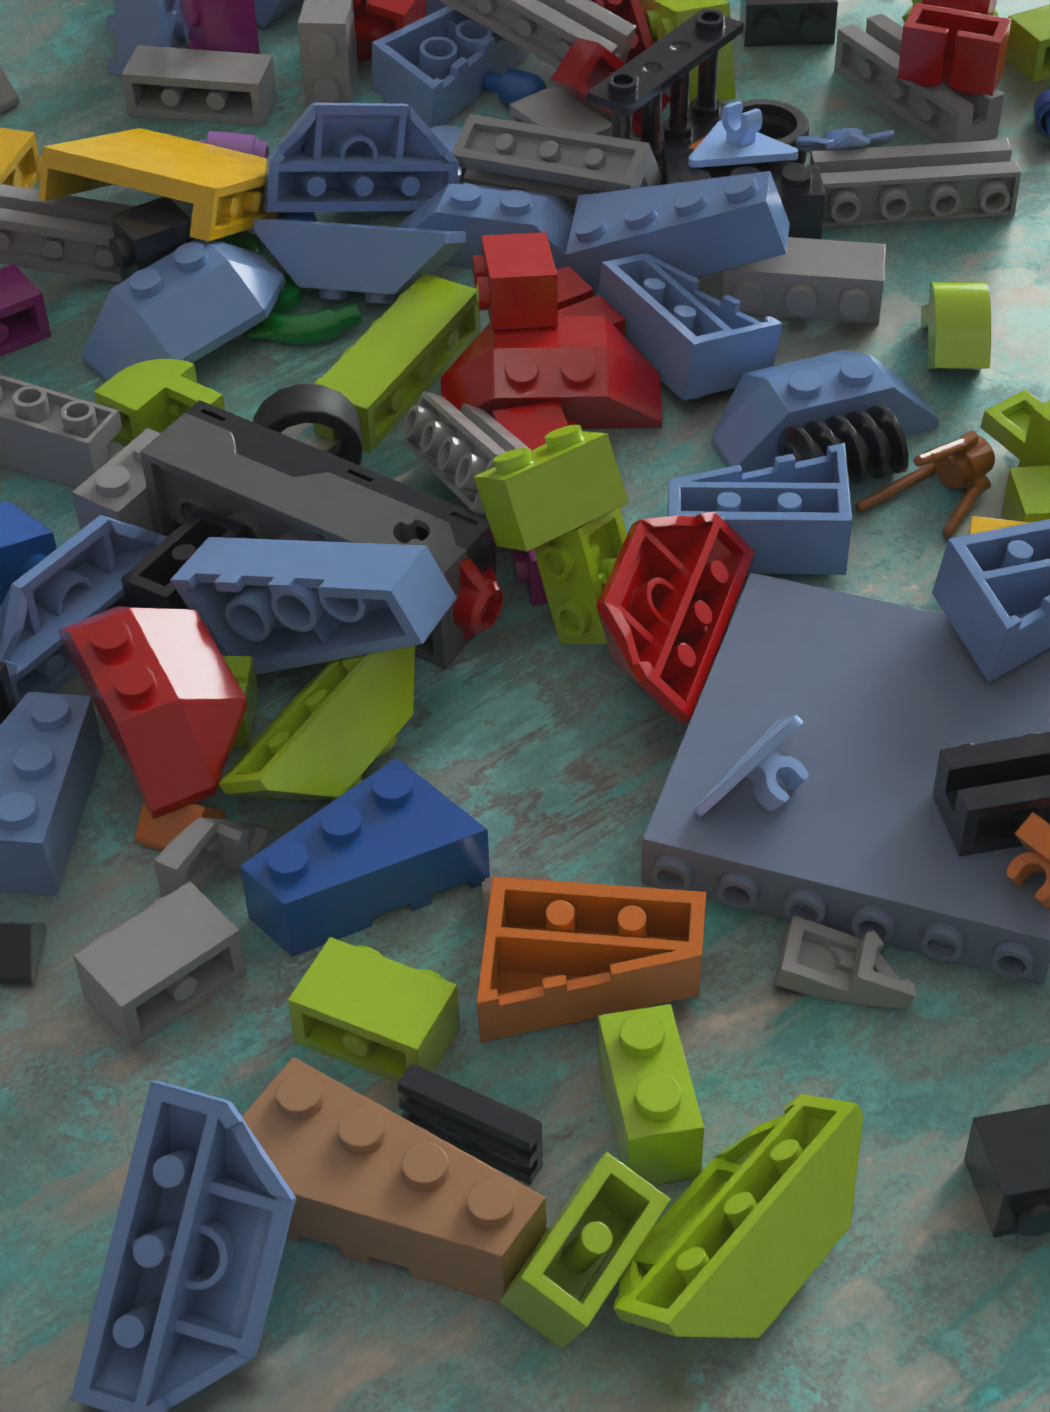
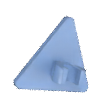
(737, 141)
(762, 767)

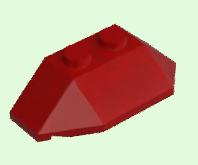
(580, 363)
(672, 604)
(160, 698)

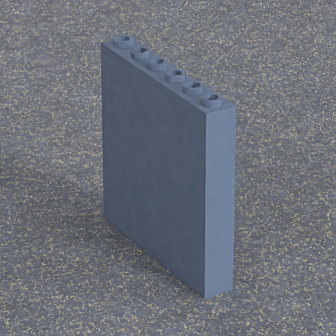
(862, 833)

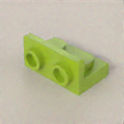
(575, 573)

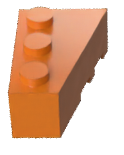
(584, 952)

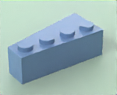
(312, 598)

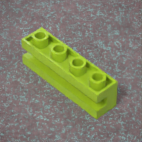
(403, 354)

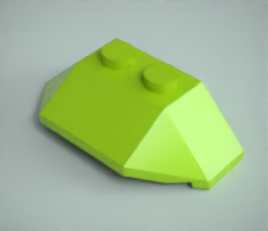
(329, 730)
(749, 1226)

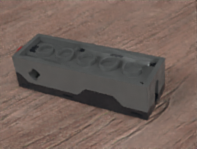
(310, 495)

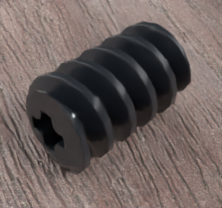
(869, 437)

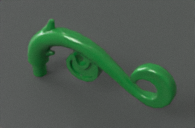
(295, 329)

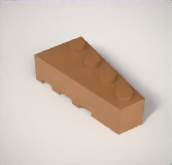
(392, 1187)

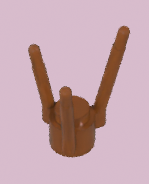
(957, 465)

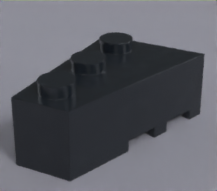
(796, 183)

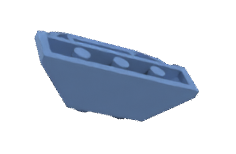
(357, 161)
(494, 211)
(356, 256)
(182, 306)
(806, 392)
(61, 590)
(185, 1257)

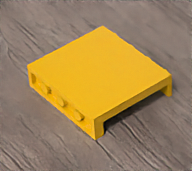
(218, 181)

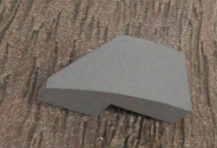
(206, 848)
(839, 967)

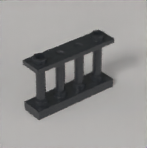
(666, 65)

